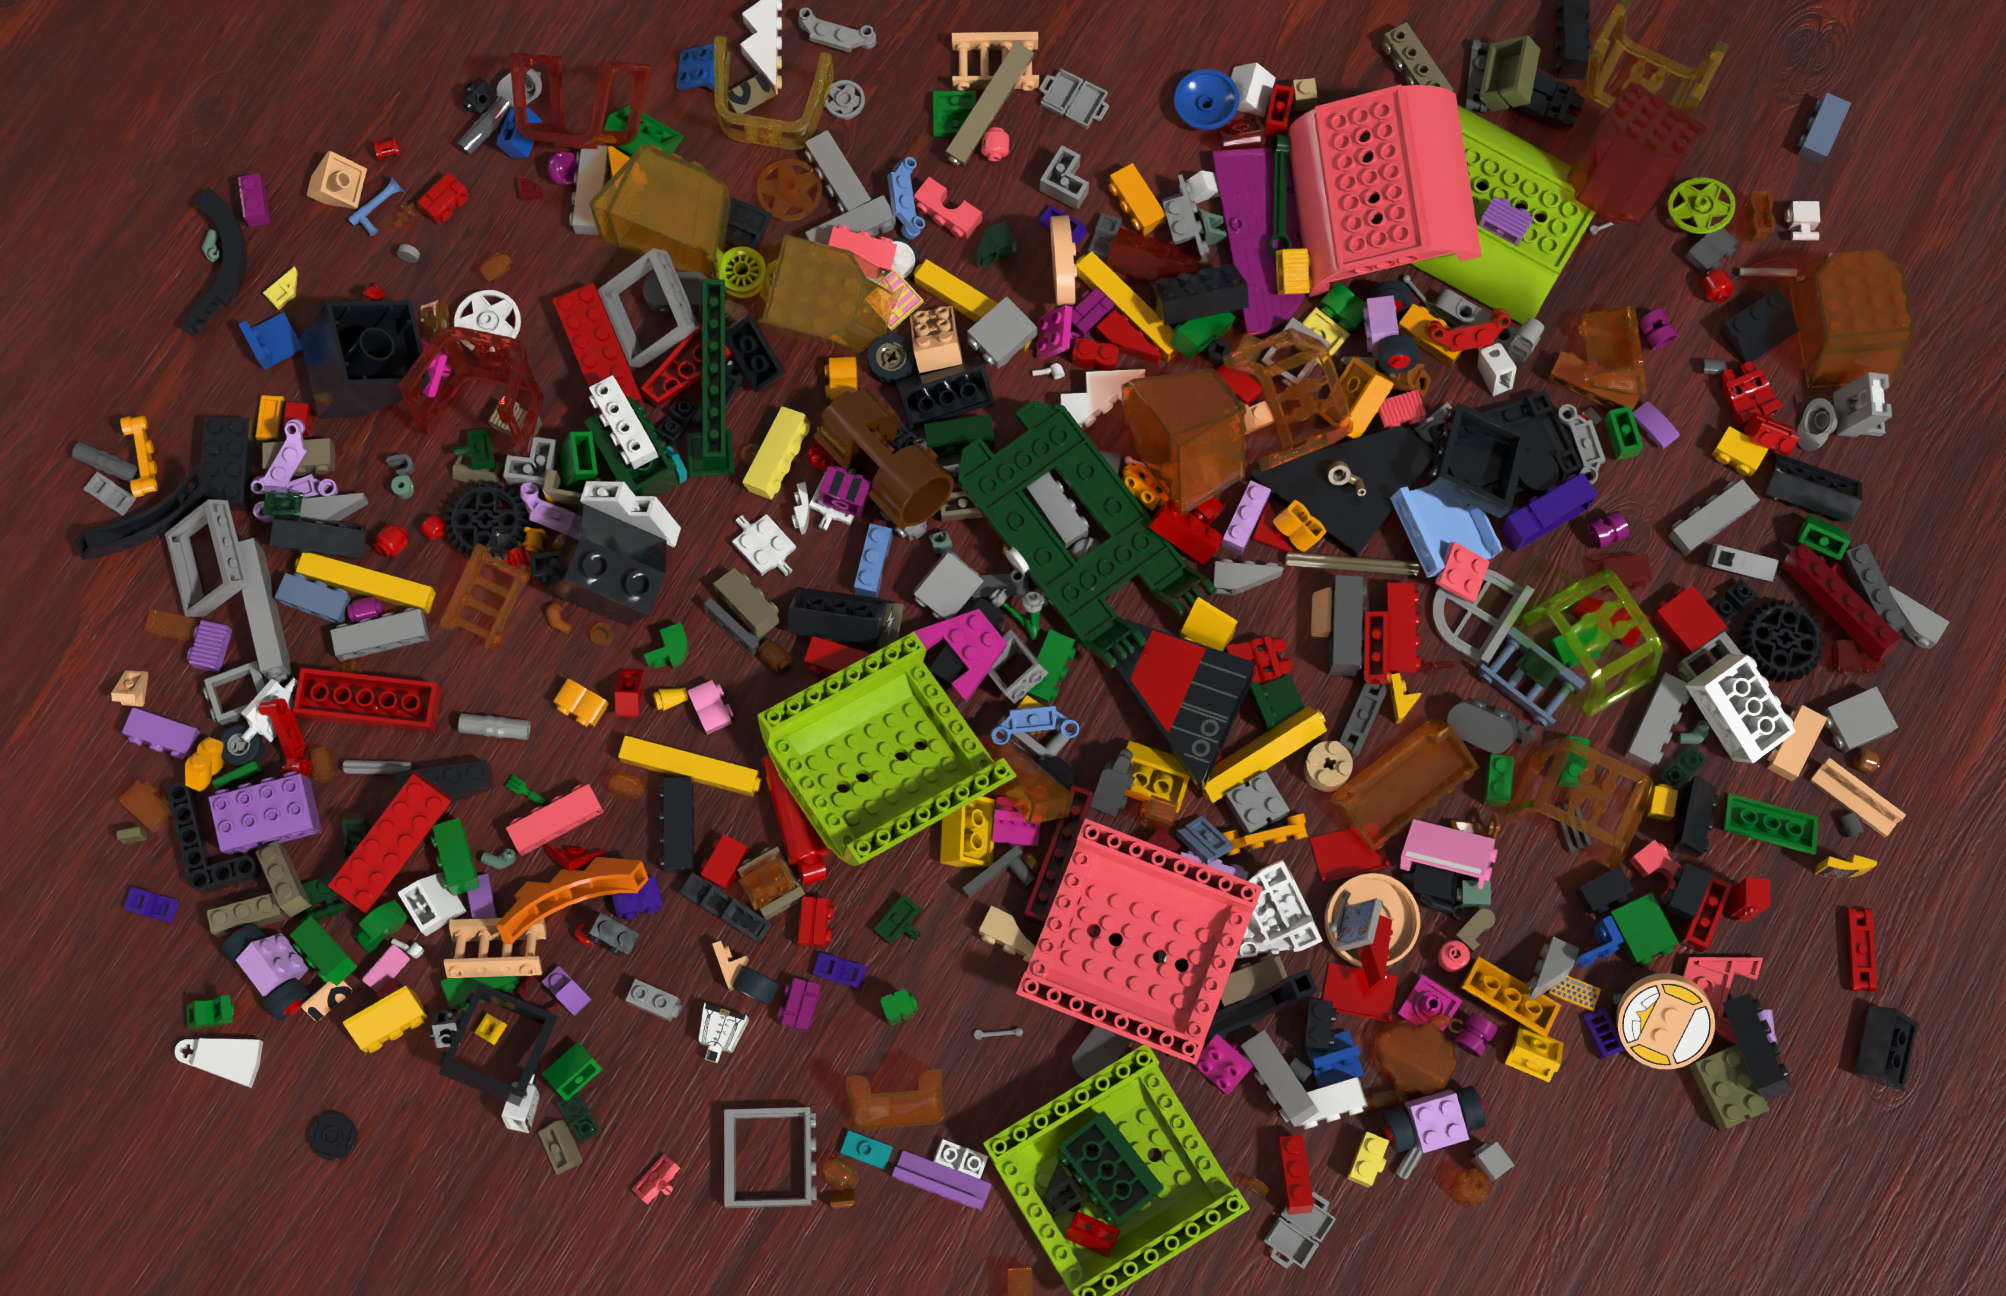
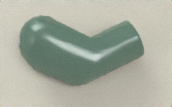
(209, 246)
(1697, 736)
(501, 861)

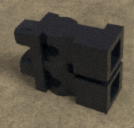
(1551, 101)

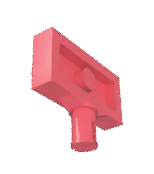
(656, 1179)

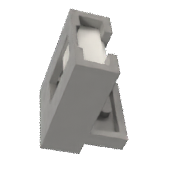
(1862, 406)

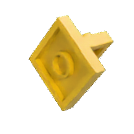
(1535, 1054)

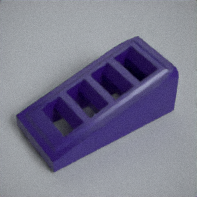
(1078, 229)
(1615, 1038)

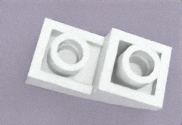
(802, 512)
(960, 1158)

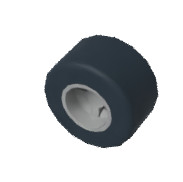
(234, 744)
(755, 985)

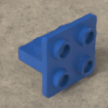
(1338, 1063)

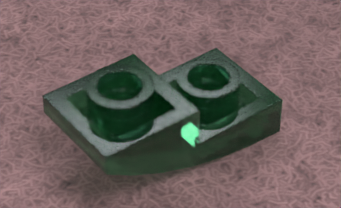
(1683, 767)
(579, 1118)

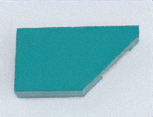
(681, 470)

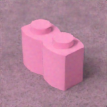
(710, 707)

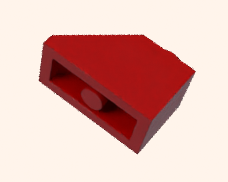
(629, 693)

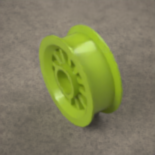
(748, 254)

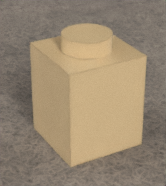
(1304, 94)

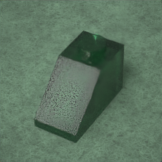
(282, 501)

